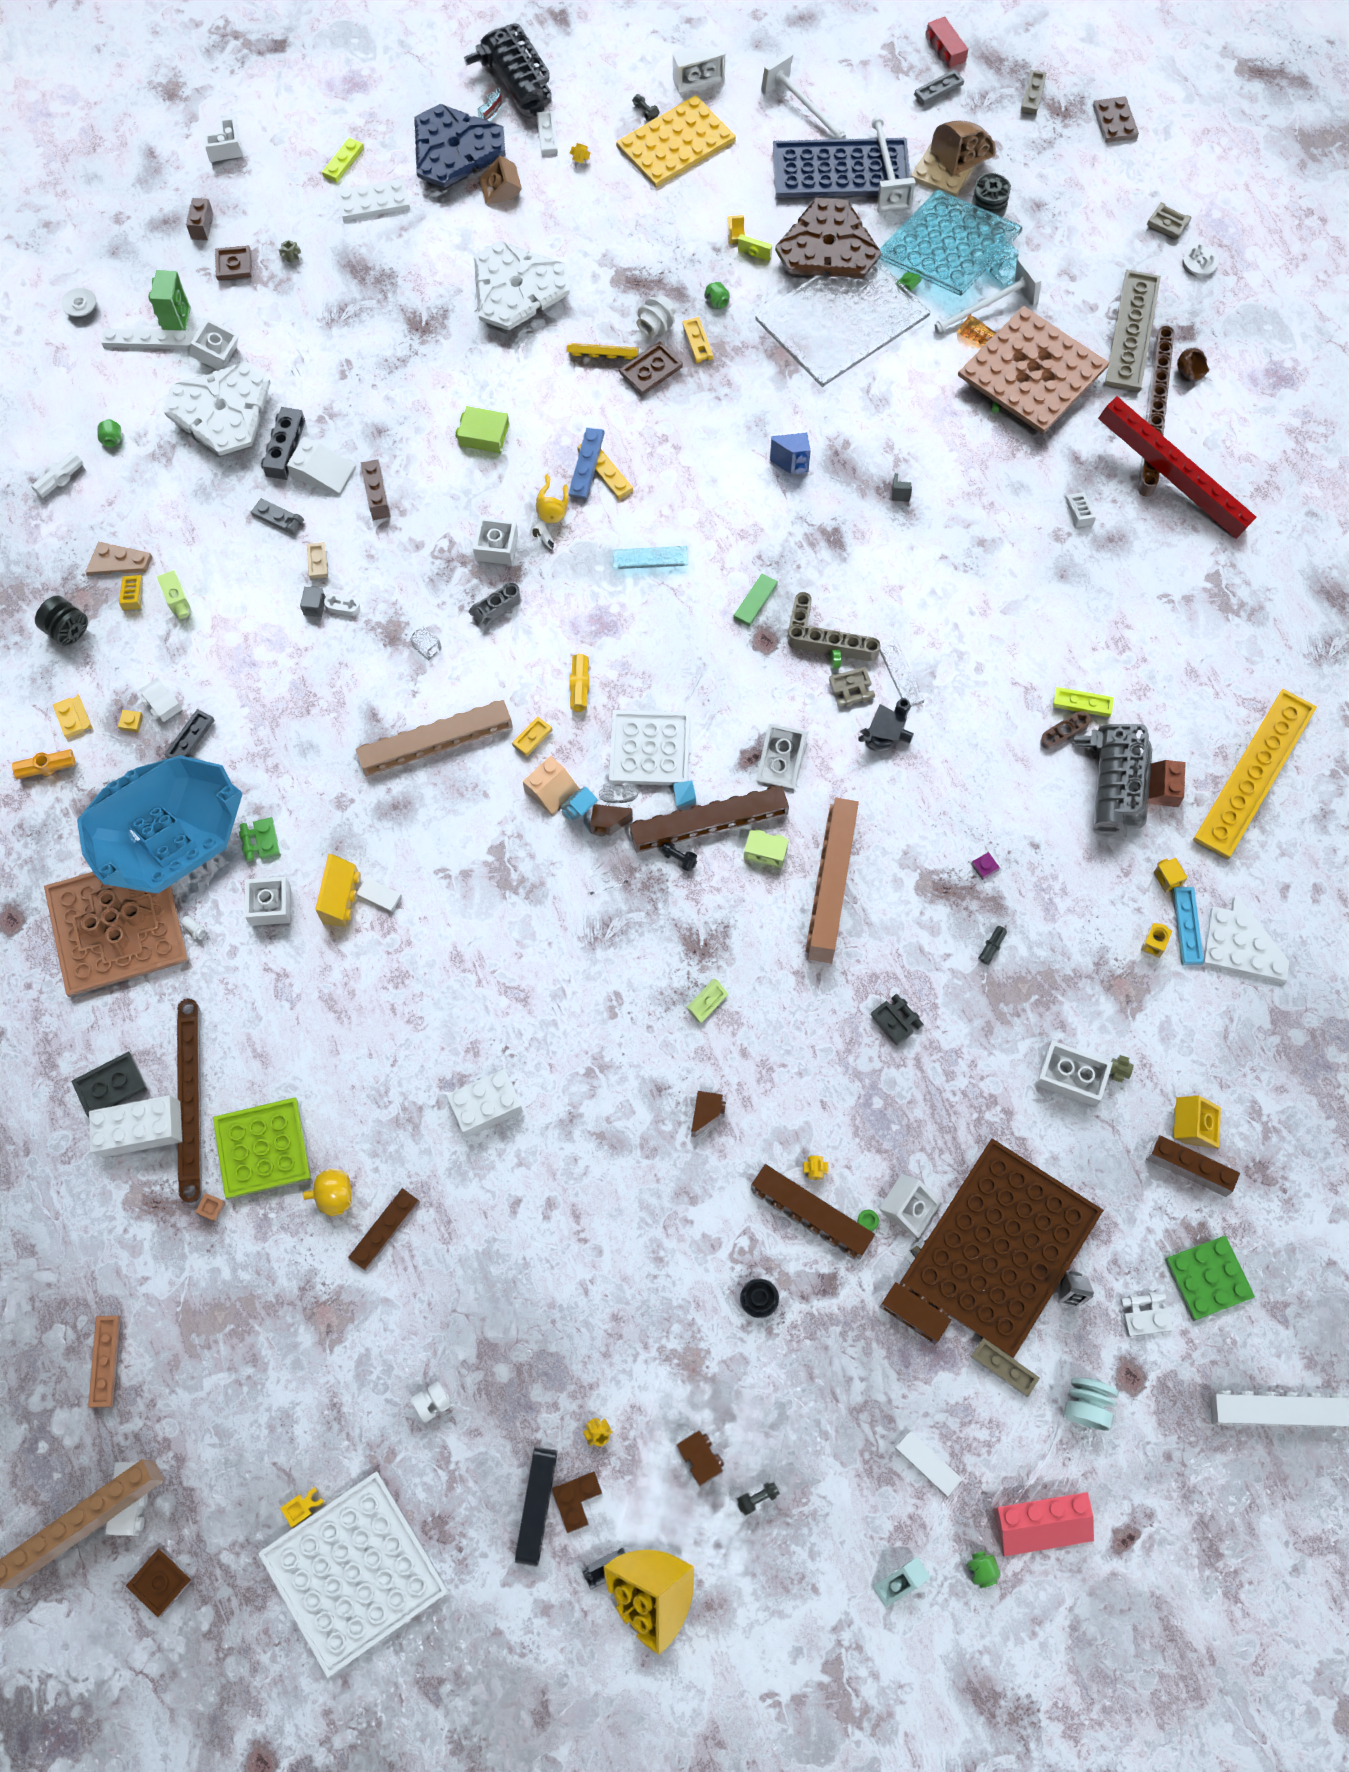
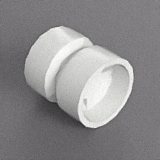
(431, 1401)

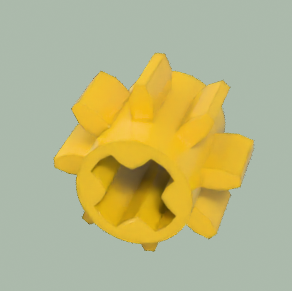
(580, 152)
(815, 1167)
(597, 1432)

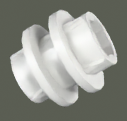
(656, 316)

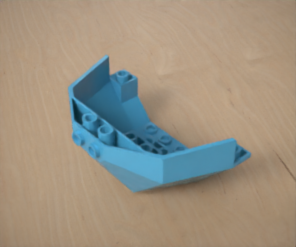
(158, 823)

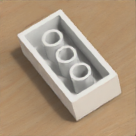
(135, 1126)

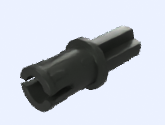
(992, 945)

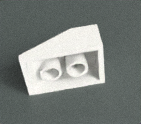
(697, 68)
(320, 466)
(782, 755)

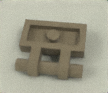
(851, 681)

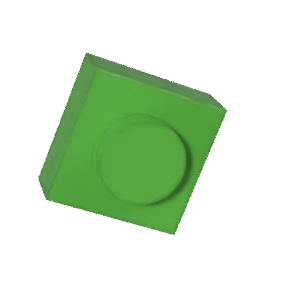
(910, 280)

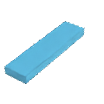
(1188, 926)

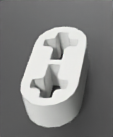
(342, 605)

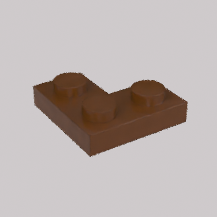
(570, 1497)

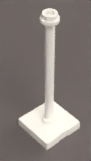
(779, 72)
(892, 193)
(1025, 279)

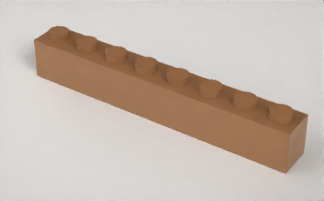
(434, 737)
(79, 1522)

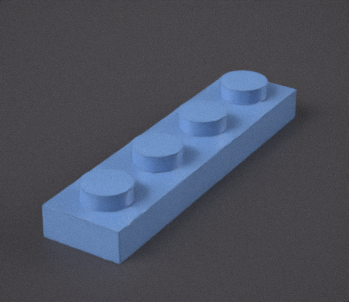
(586, 463)

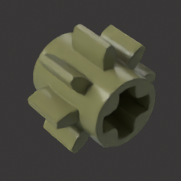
(289, 251)
(1121, 1068)

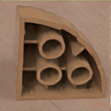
(962, 145)

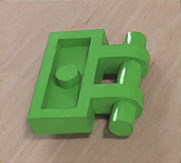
(266, 839)

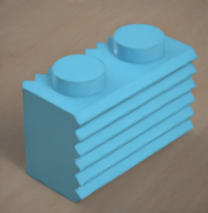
(578, 803)

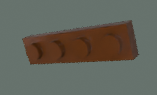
(383, 1229)

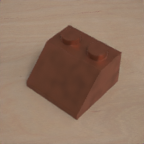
(1167, 783)

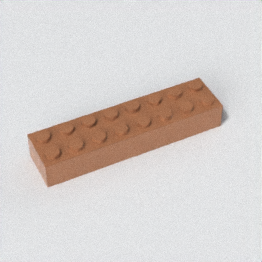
(831, 880)

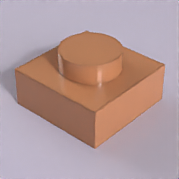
(210, 1207)

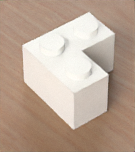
(225, 143)

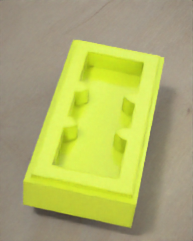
(754, 247)

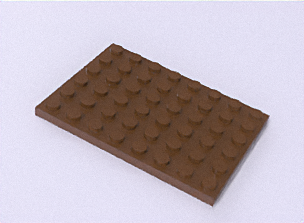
(1002, 1247)

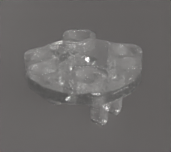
(618, 793)

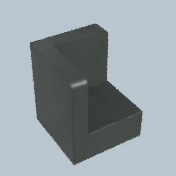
(901, 490)

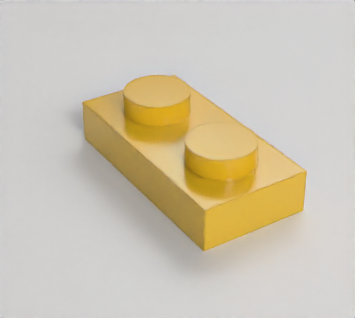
(532, 736)

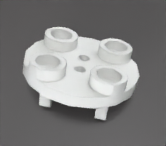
(1200, 261)

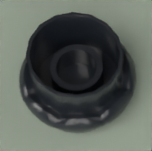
(759, 1298)

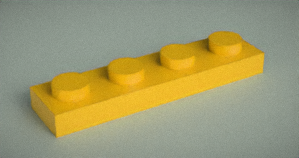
(610, 351)
(611, 476)

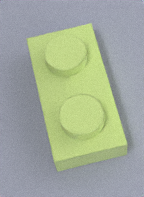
(707, 1000)

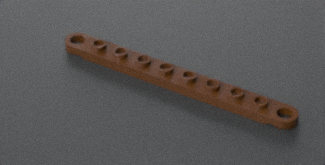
(190, 1100)

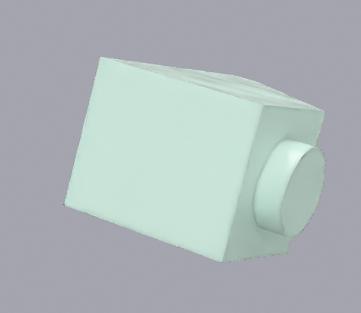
(901, 1581)

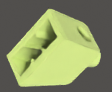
(174, 594)

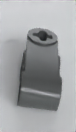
(488, 611)

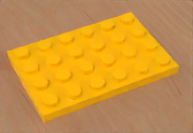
(675, 141)

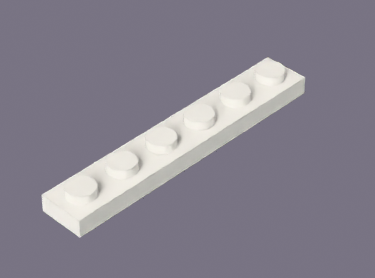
(147, 338)

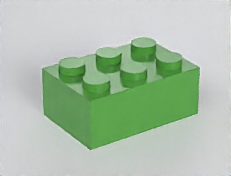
(169, 300)

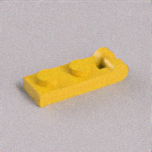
(697, 339)

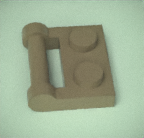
(1168, 221)

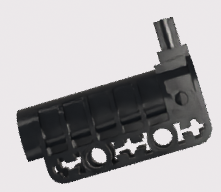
(515, 67)

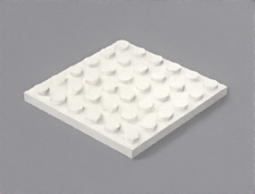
(353, 1573)

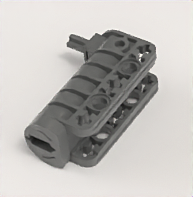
(1116, 779)

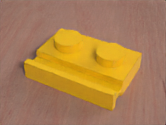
(72, 716)

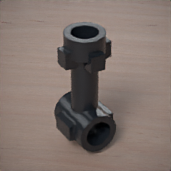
(688, 860)

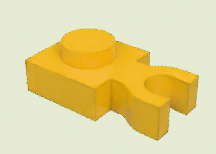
(299, 1508)

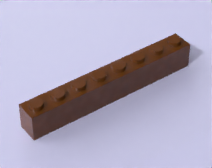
(709, 818)

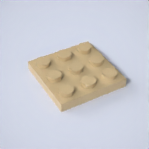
(934, 175)

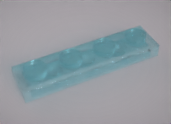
(650, 557)

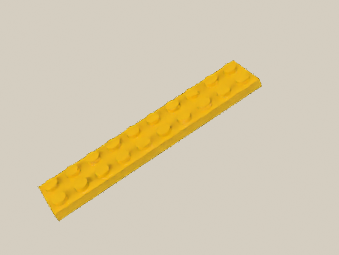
(1254, 774)

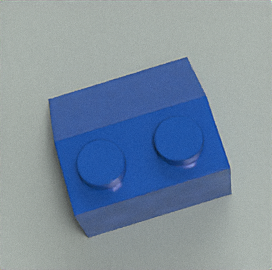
(791, 452)

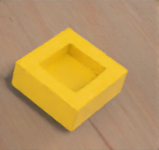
(130, 721)

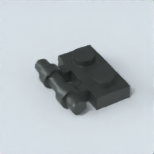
(893, 1023)

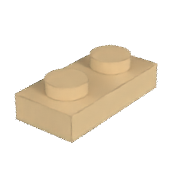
(317, 560)

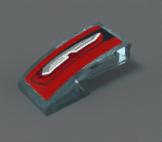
(491, 107)

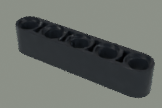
(536, 1506)

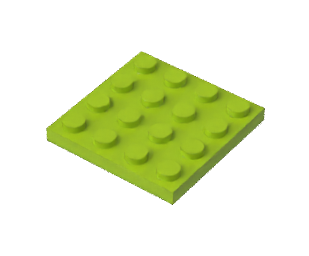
(261, 1148)

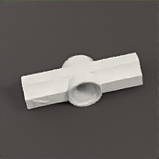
(57, 474)

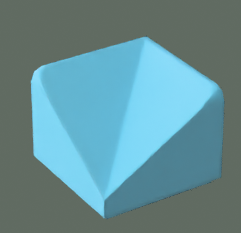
(684, 793)

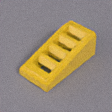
(131, 604)

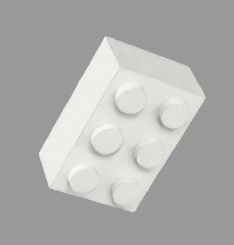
(1074, 1074)
(485, 1103)

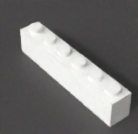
(1280, 1410)

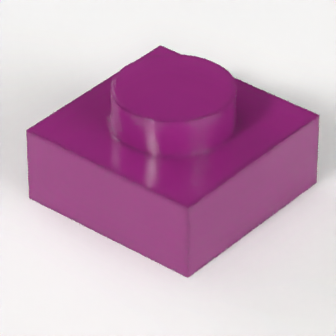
(985, 865)

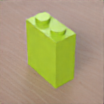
(482, 429)

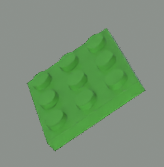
(1209, 1278)

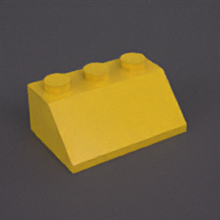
(337, 891)

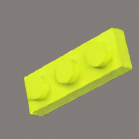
(342, 160)
(1083, 701)

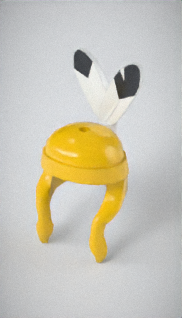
(549, 510)

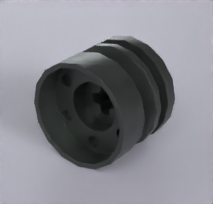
(992, 193)
(61, 620)

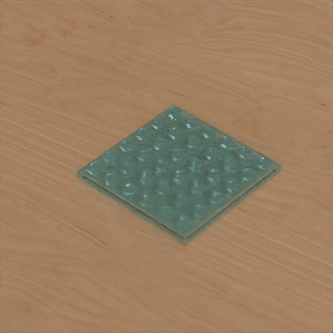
(949, 242)

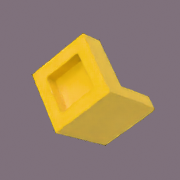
(735, 227)

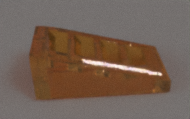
(968, 331)

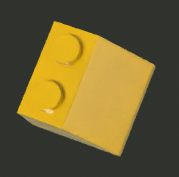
(1197, 1121)

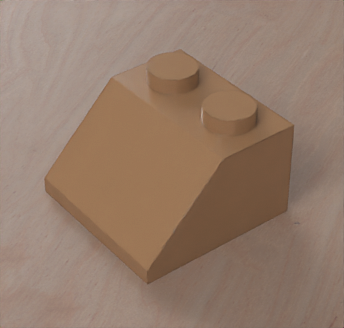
(500, 181)

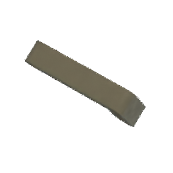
(826, 636)

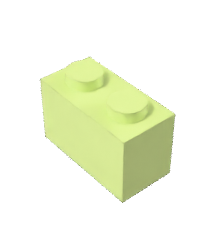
(766, 848)

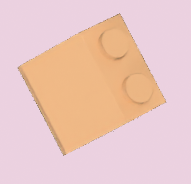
(550, 785)

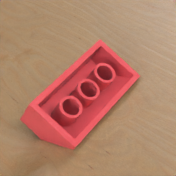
(1045, 1524)

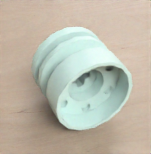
(1091, 1404)

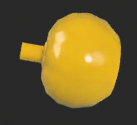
(331, 1192)

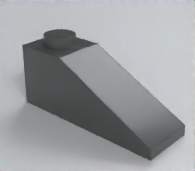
(1075, 1289)

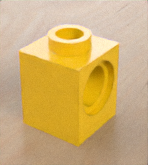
(1170, 874)
(1155, 947)

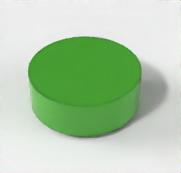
(835, 659)
(868, 1219)

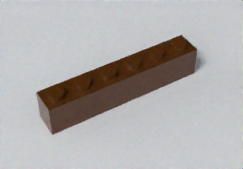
(812, 1211)

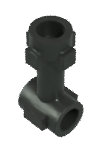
(649, 112)
(747, 1504)

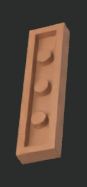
(104, 1362)

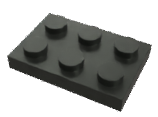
(109, 1083)

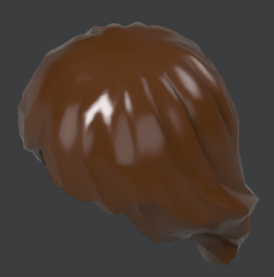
(1193, 364)

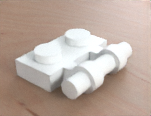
(1149, 1321)

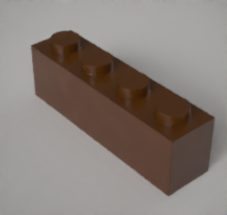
(1193, 1166)

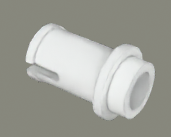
(197, 931)

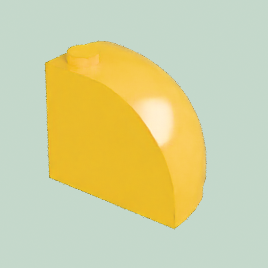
(651, 1594)

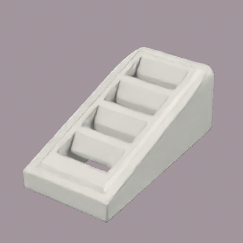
(1079, 520)

